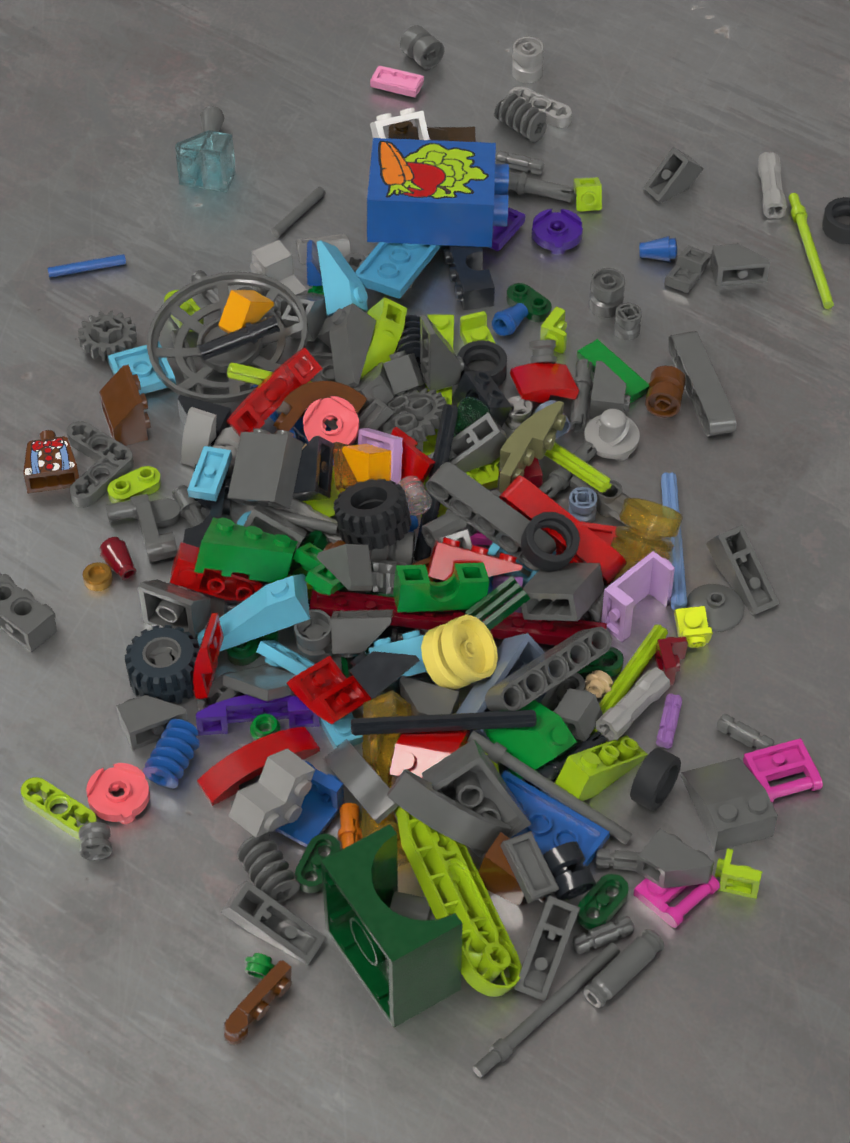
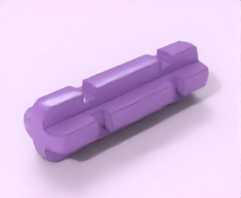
(669, 721)

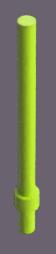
(799, 216)

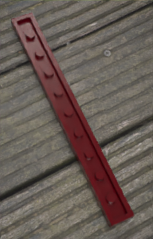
(542, 631)

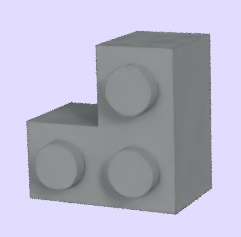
(277, 263)
(276, 796)

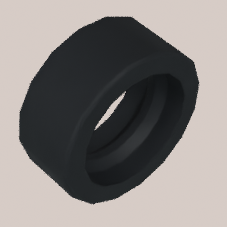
(831, 227)
(485, 351)
(561, 525)
(655, 779)

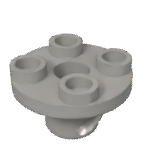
(612, 435)

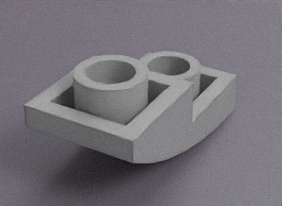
(198, 432)

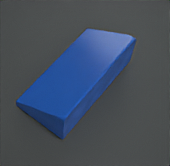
(313, 266)

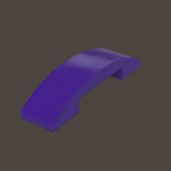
(246, 708)

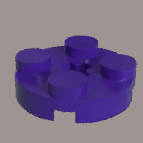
(554, 240)

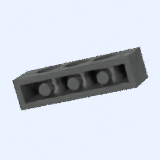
(24, 616)

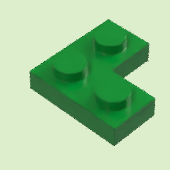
(318, 576)

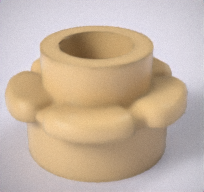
(598, 683)

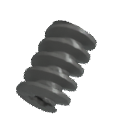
(521, 117)
(268, 868)

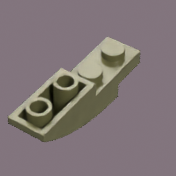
(530, 441)

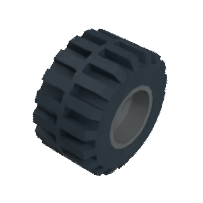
(162, 663)

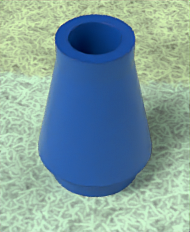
(659, 249)
(508, 320)

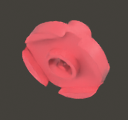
(328, 409)
(121, 808)

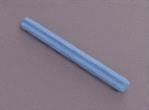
(671, 500)

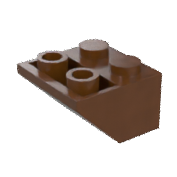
(125, 407)

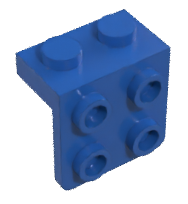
(318, 808)

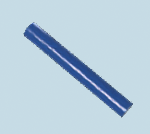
(86, 266)

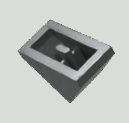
(349, 565)

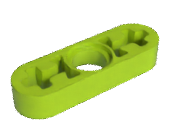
(52, 797)

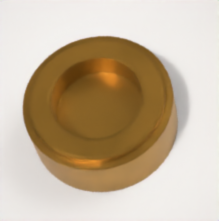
(97, 576)

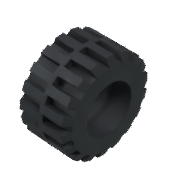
(372, 513)

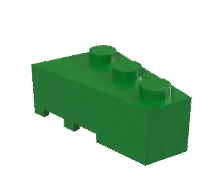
(245, 551)

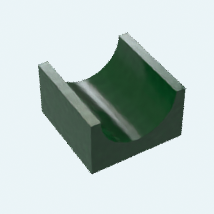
(397, 958)

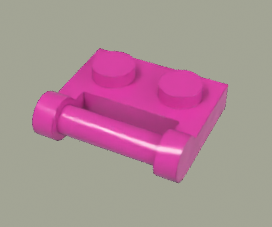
(780, 762)
(659, 898)

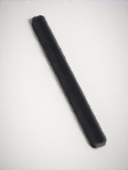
(440, 456)
(443, 722)

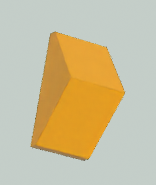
(242, 308)
(368, 462)

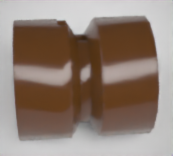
(665, 391)

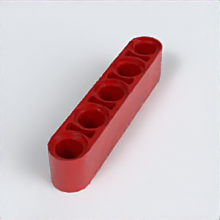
(531, 501)

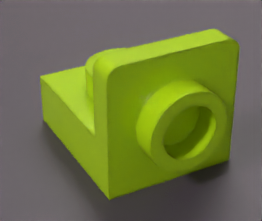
(588, 194)
(474, 328)
(554, 329)
(737, 879)

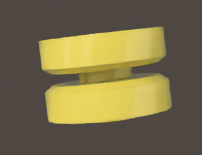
(459, 652)

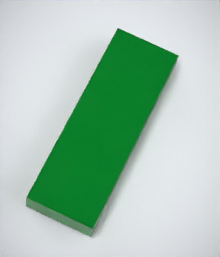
(596, 350)

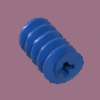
(172, 753)

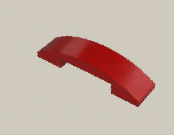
(272, 392)
(248, 762)

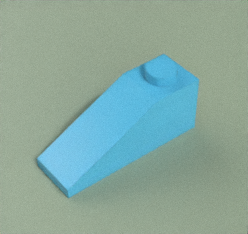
(339, 280)

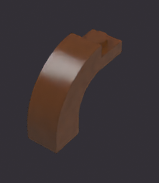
(301, 398)

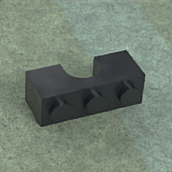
(472, 283)

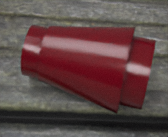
(117, 556)

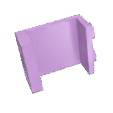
(649, 576)

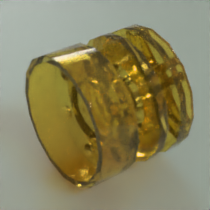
(646, 529)

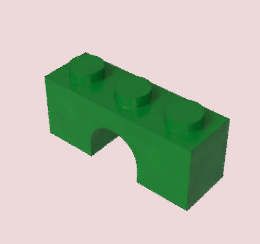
(460, 592)

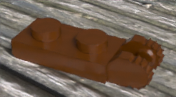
(257, 1002)

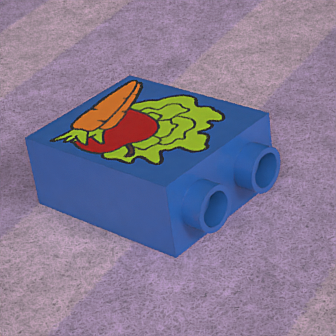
(435, 192)

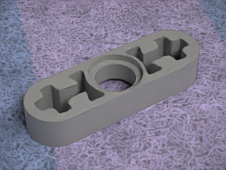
(557, 113)

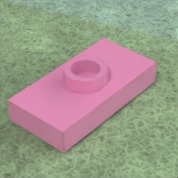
(397, 81)

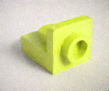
(693, 625)

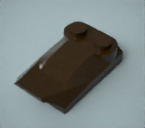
(406, 130)

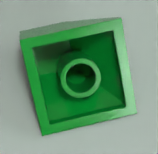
(535, 744)

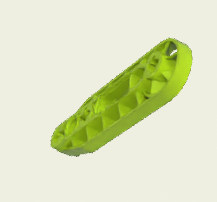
(455, 886)

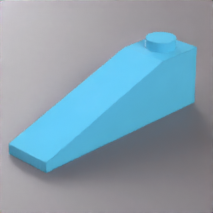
(265, 612)

